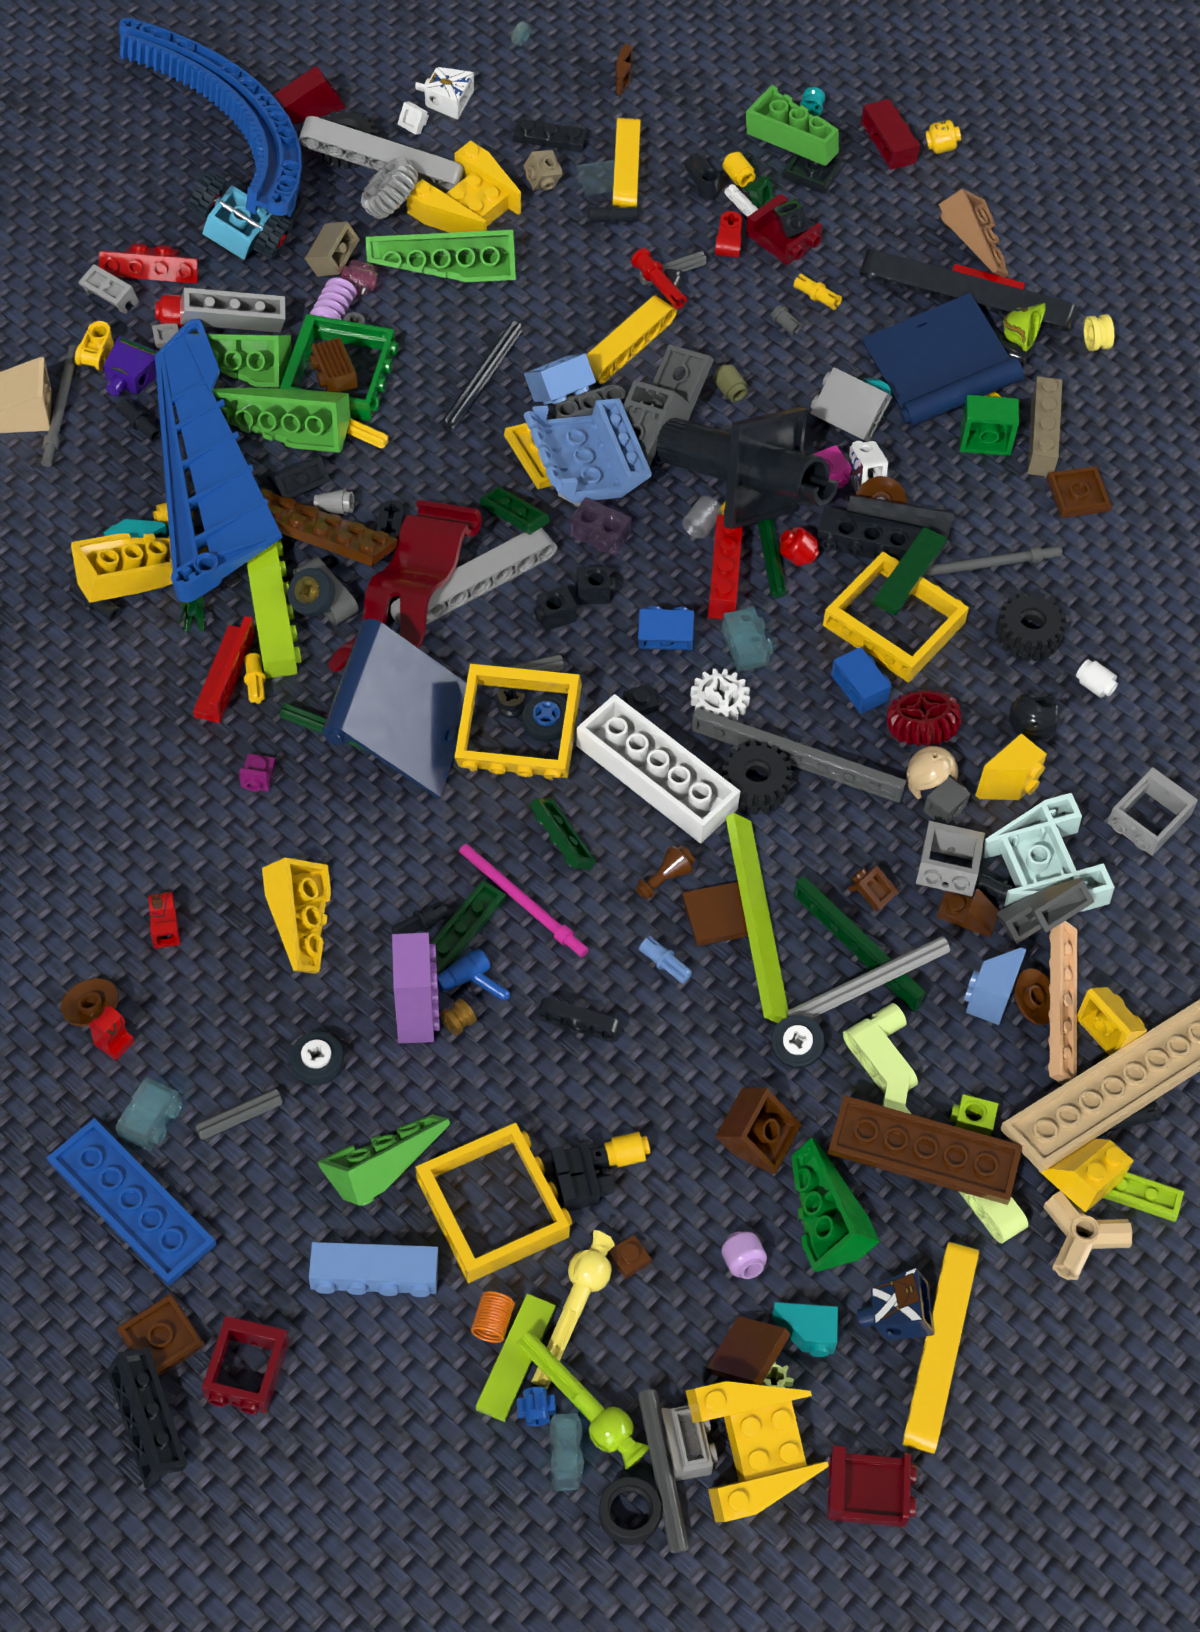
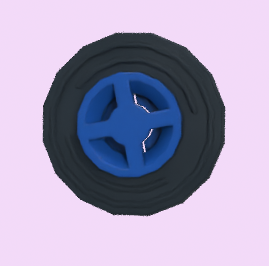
(547, 708)

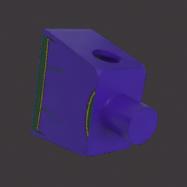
(129, 367)

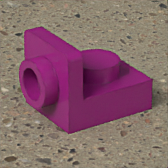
(257, 772)

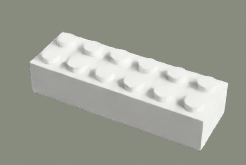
(657, 768)

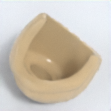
(929, 769)

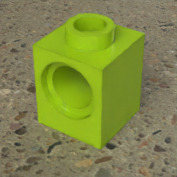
(982, 1109)

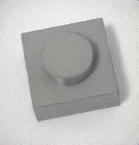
(163, 333)

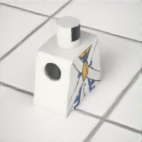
(447, 90)

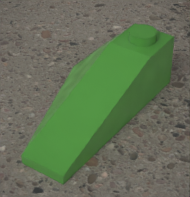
(251, 357)
(371, 1169)

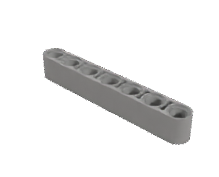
(375, 152)
(487, 573)

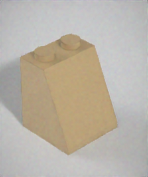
(25, 398)

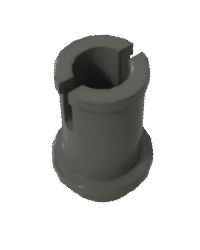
(786, 320)

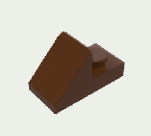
(973, 914)

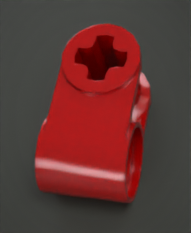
(729, 235)

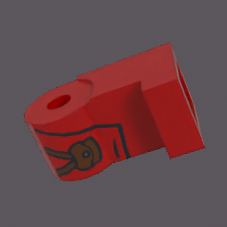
(163, 920)
(110, 1033)

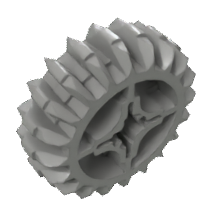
(389, 188)

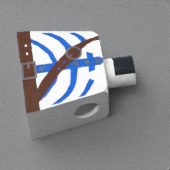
(865, 461)

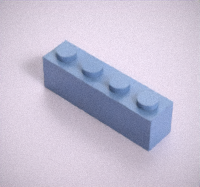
(373, 1269)

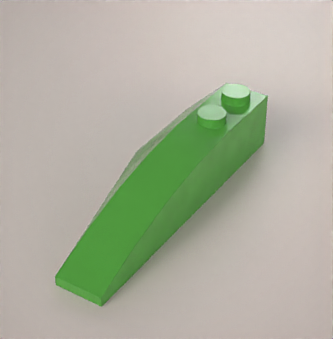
(454, 255)
(289, 415)

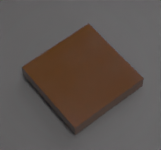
(1078, 492)
(715, 913)
(165, 1332)
(748, 1351)

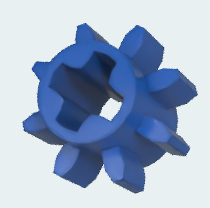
(536, 1406)

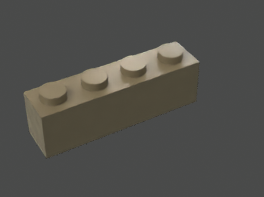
(1044, 426)

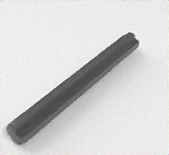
(663, 1471)

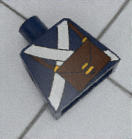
(900, 1307)

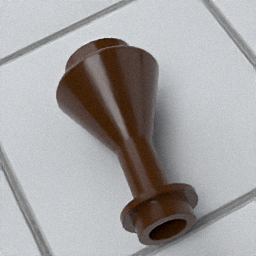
(675, 863)

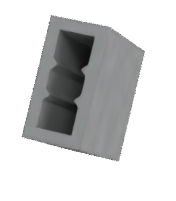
(850, 404)

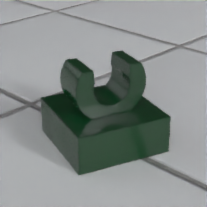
(760, 192)

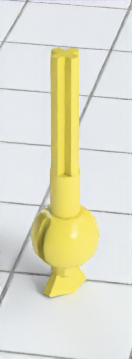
(589, 1273)

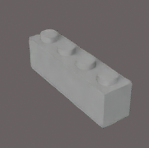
(233, 309)

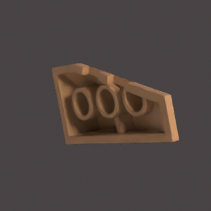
(973, 222)

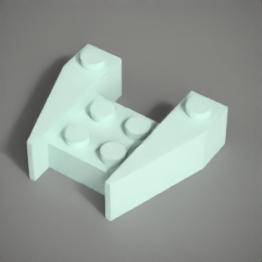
(1038, 855)

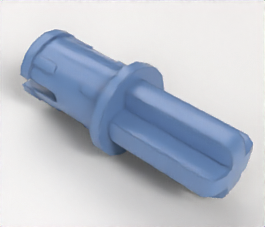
(665, 959)

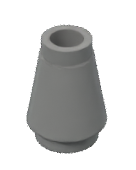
(335, 502)

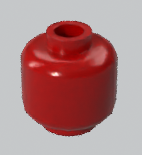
(168, 309)
(799, 546)

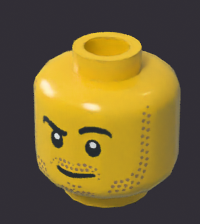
(943, 136)

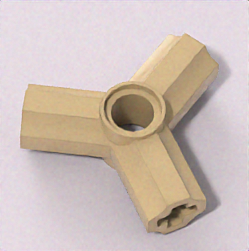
(1076, 1248)

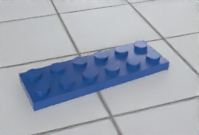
(131, 1201)

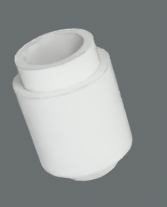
(1097, 678)

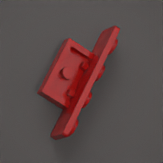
(150, 264)

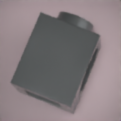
(947, 801)

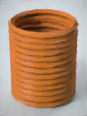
(492, 1316)

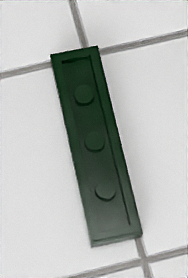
(909, 571)
(466, 924)

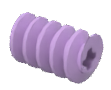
(334, 299)

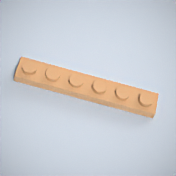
(1063, 1003)

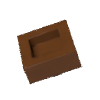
(629, 1257)

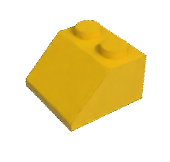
(1012, 771)
(1109, 1020)
(1090, 1172)

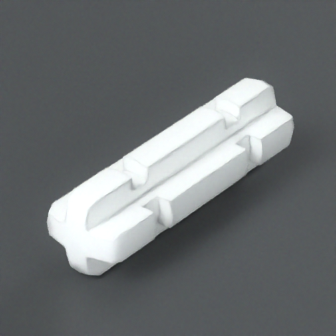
(740, 200)

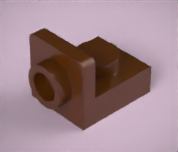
(873, 887)

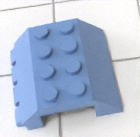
(591, 453)

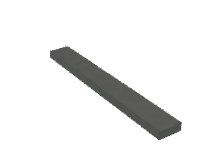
(801, 755)

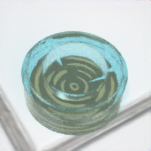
(521, 33)

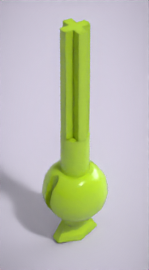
(609, 1427)

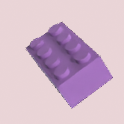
(415, 987)

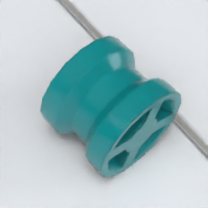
(813, 100)

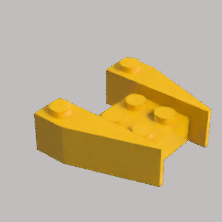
(472, 202)
(762, 1444)

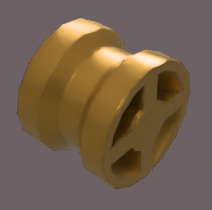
(458, 1017)

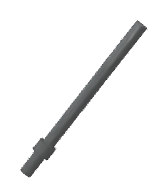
(51, 441)
(1033, 555)

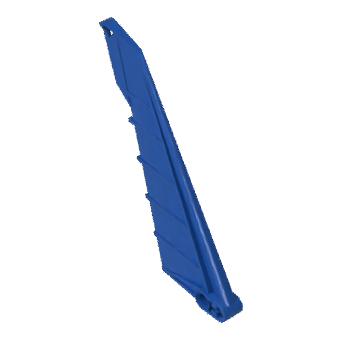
(228, 497)

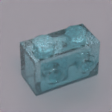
(746, 639)

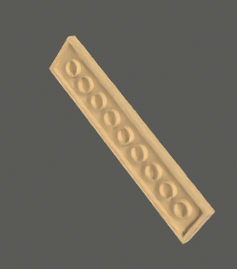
(1108, 1091)

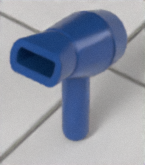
(471, 968)

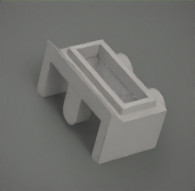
(688, 1444)

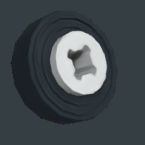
(799, 1052)
(322, 1067)

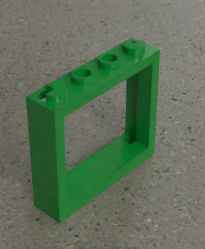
(353, 334)

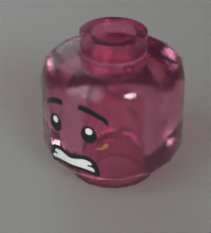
(361, 276)

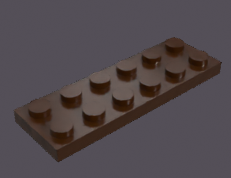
(329, 530)
(925, 1150)

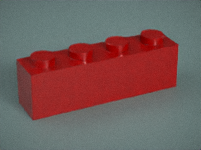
(724, 570)

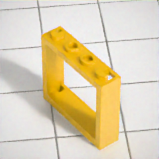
(877, 646)
(527, 680)
(516, 1250)

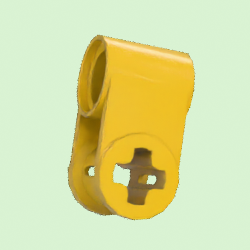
(95, 346)

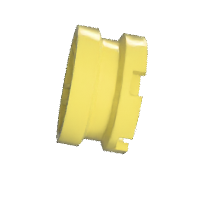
(1098, 332)

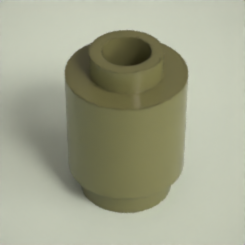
(730, 383)

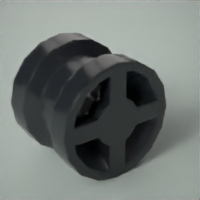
(515, 706)

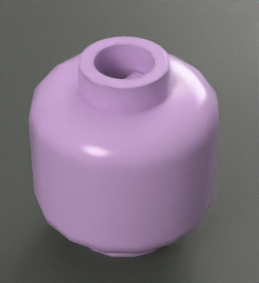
(744, 1254)

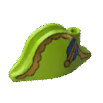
(1023, 325)

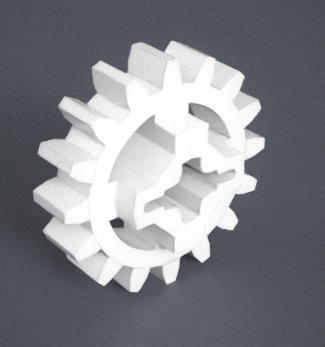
(720, 694)

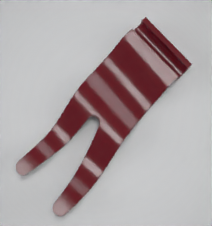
(421, 564)

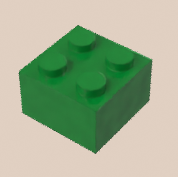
(989, 425)

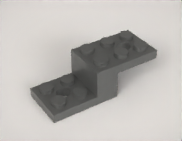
(666, 398)

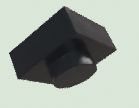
(641, 699)

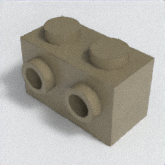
(332, 249)

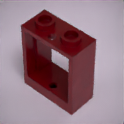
(255, 1335)

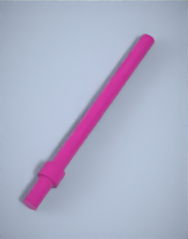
(562, 933)

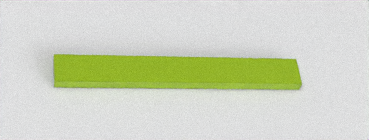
(757, 918)

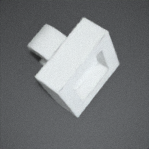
(412, 118)

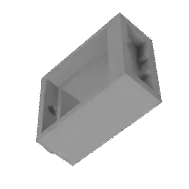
(1164, 792)
(953, 842)

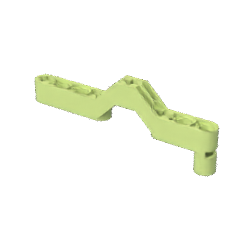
(895, 1077)

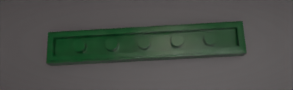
(855, 940)

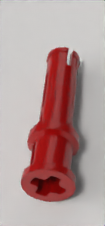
(653, 272)

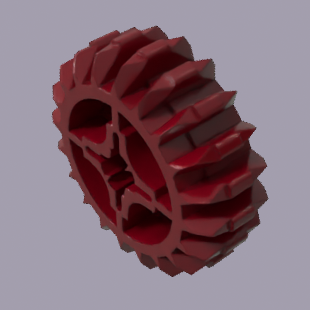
(924, 718)

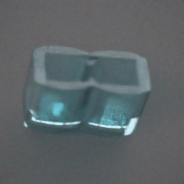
(148, 1113)
(566, 1452)

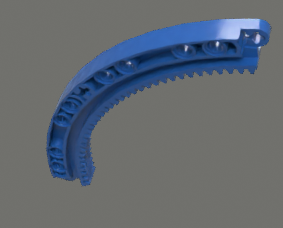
(239, 95)

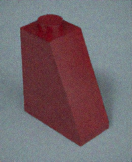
(309, 96)

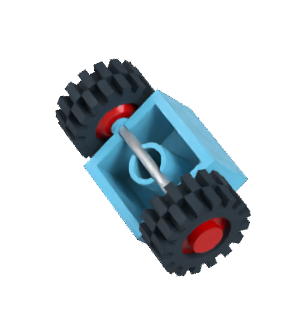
(232, 224)

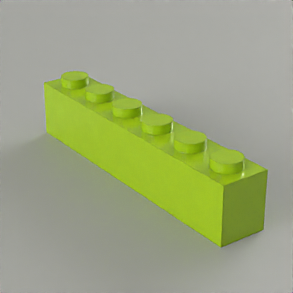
(273, 613)

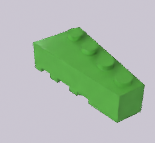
(791, 127)

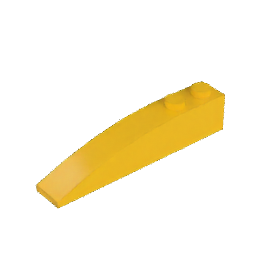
(122, 565)

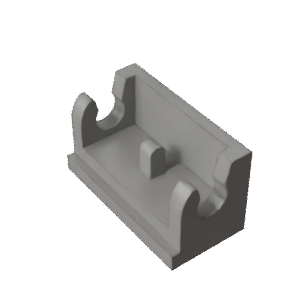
(108, 287)

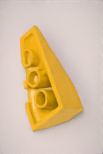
(297, 901)

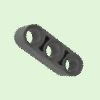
(584, 403)
(343, 604)

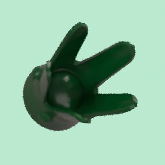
(190, 609)

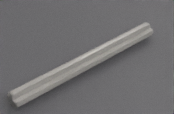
(872, 979)

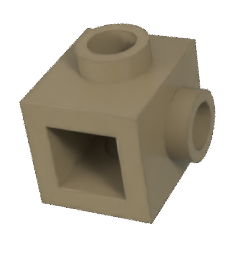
(542, 170)

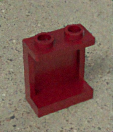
(765, 231)
(870, 1488)

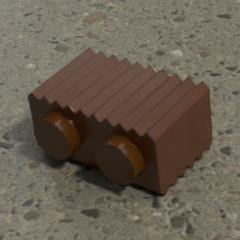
(333, 366)

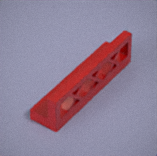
(225, 671)

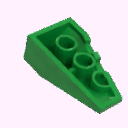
(832, 1218)

